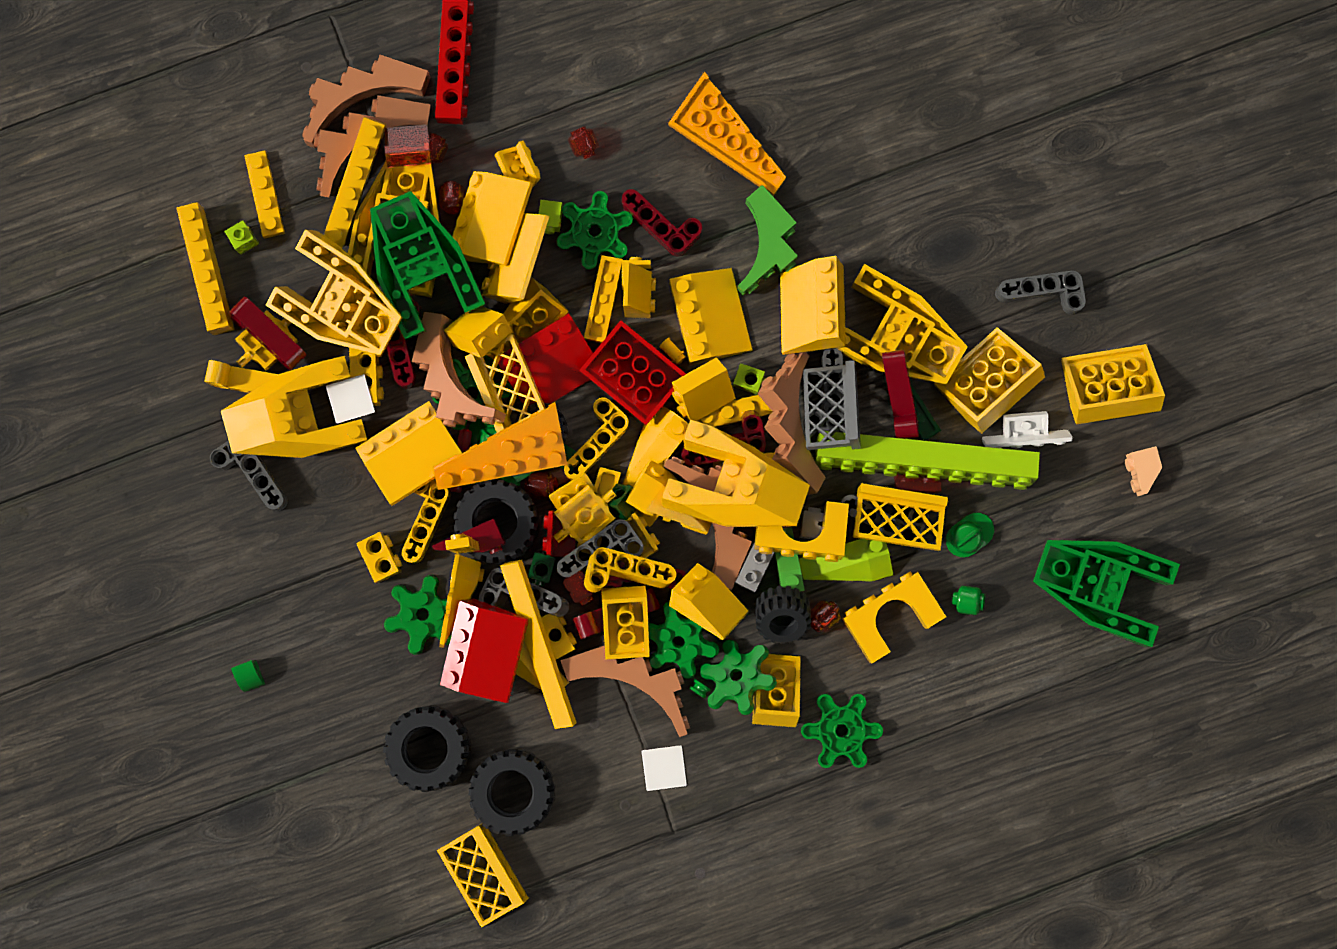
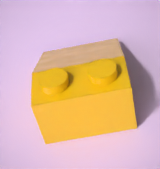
(637, 292)
(707, 602)
(625, 622)
(782, 703)

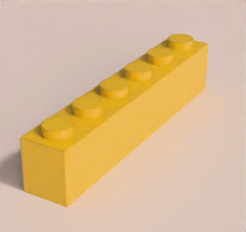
(354, 180)
(205, 268)

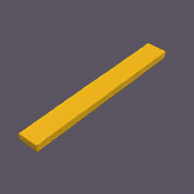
(538, 645)

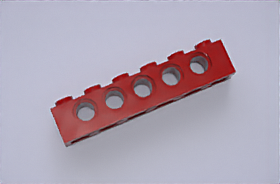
(456, 112)

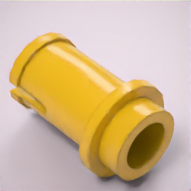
(672, 351)

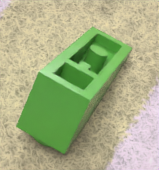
(789, 568)

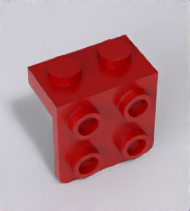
(550, 544)

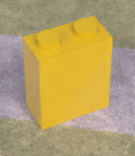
(478, 331)
(703, 390)

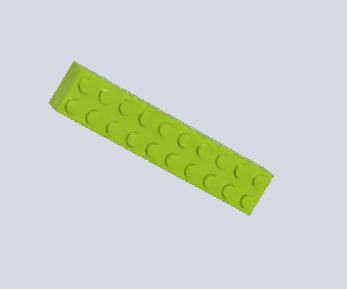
(932, 460)

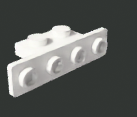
(1026, 430)

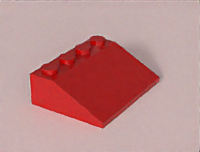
(553, 360)
(632, 372)
(484, 650)

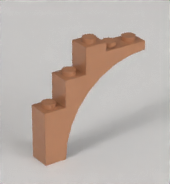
(387, 77)
(338, 145)
(434, 355)
(784, 423)
(730, 547)
(634, 672)

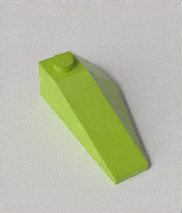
(861, 562)

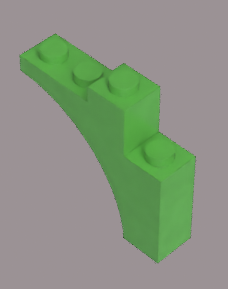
(772, 226)

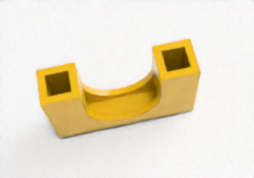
(828, 544)
(910, 590)

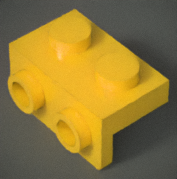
(518, 163)
(570, 489)
(638, 525)

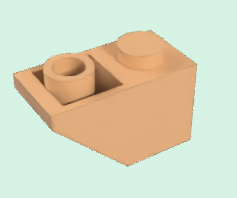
(1144, 469)

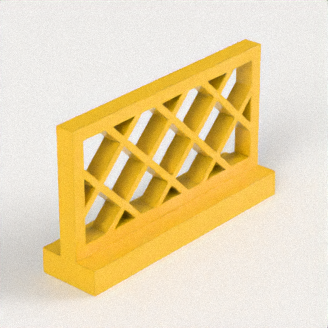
(488, 389)
(898, 498)
(500, 868)

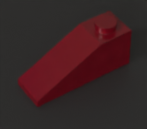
(487, 535)

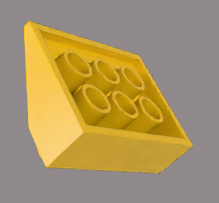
(491, 217)
(510, 282)
(813, 306)
(710, 315)
(991, 380)
(1112, 384)
(407, 451)

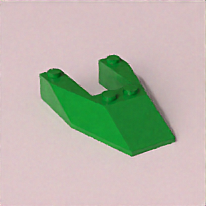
(414, 250)
(1092, 580)

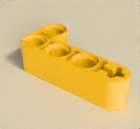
(235, 378)
(593, 443)
(422, 521)
(631, 572)

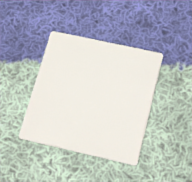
(350, 398)
(664, 768)

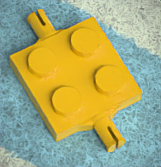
(255, 350)
(584, 515)

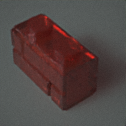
(576, 586)

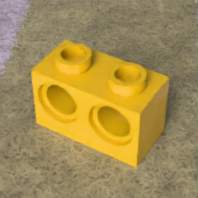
(374, 560)

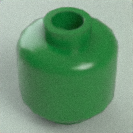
(969, 600)

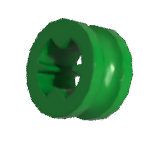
(700, 689)

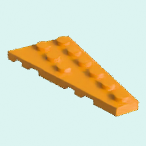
(720, 131)
(513, 451)

